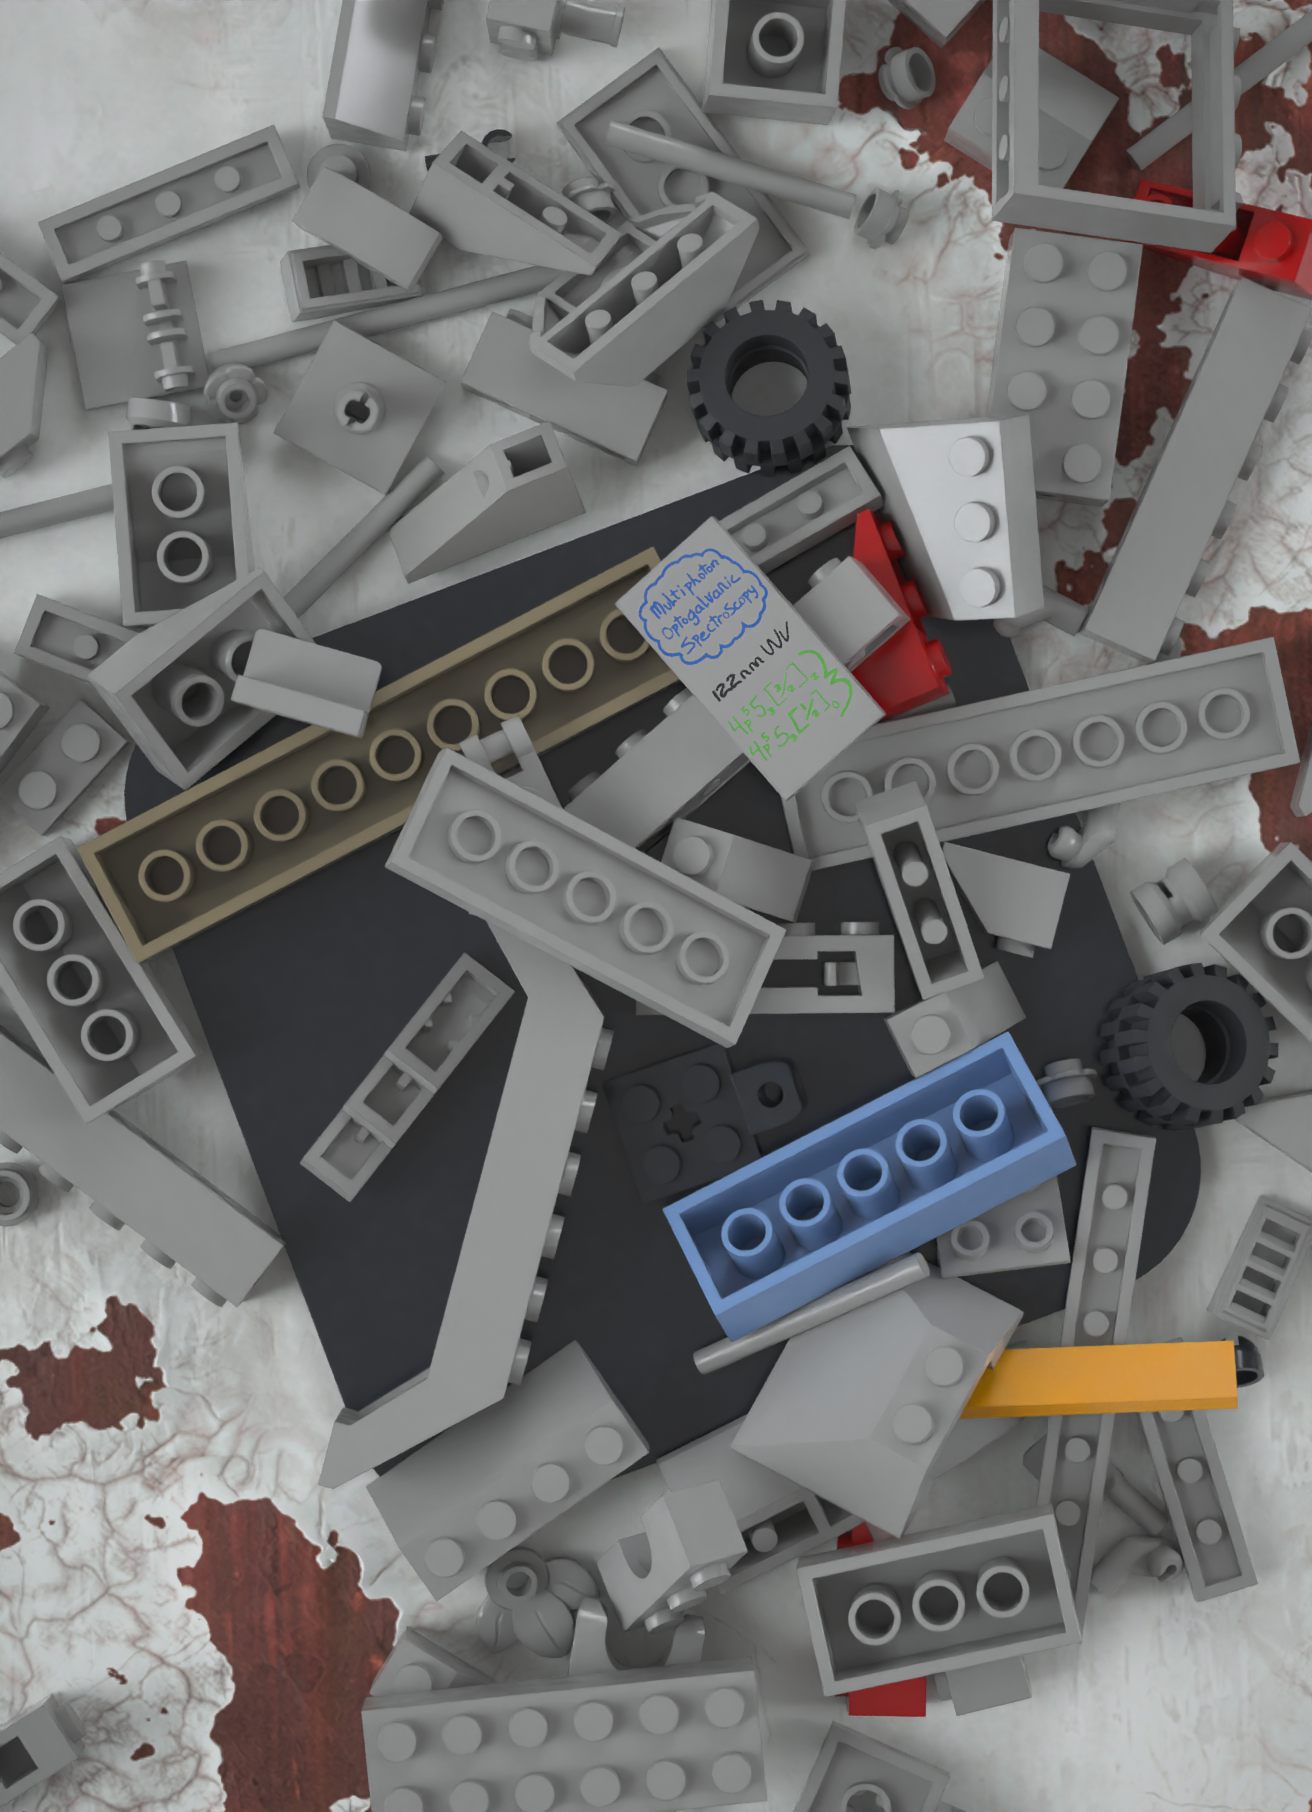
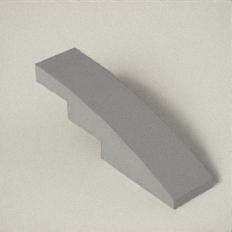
(407, 1077)

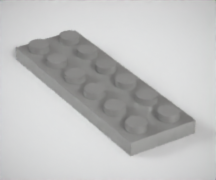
(585, 898)

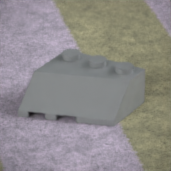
(961, 511)

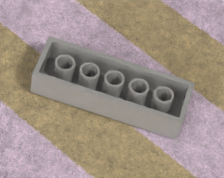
(571, 1743)

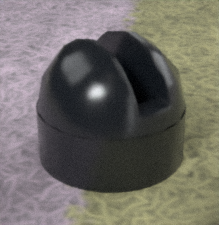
(1247, 1362)

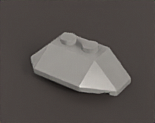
(647, 295)

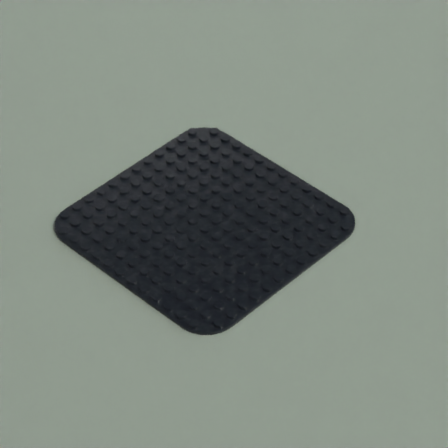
(336, 966)

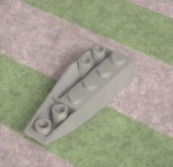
(780, 1516)

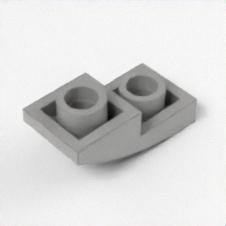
(367, 228)

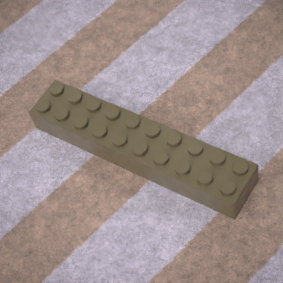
(338, 793)

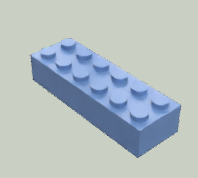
(870, 1186)

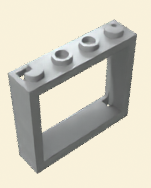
(1215, 145)

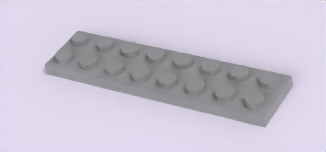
(1058, 749)

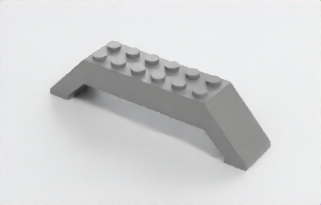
(507, 1227)

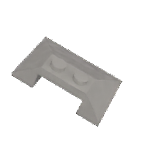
(875, 1395)

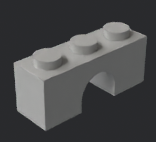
(682, 1554)

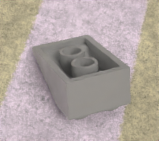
(178, 517)
(180, 675)

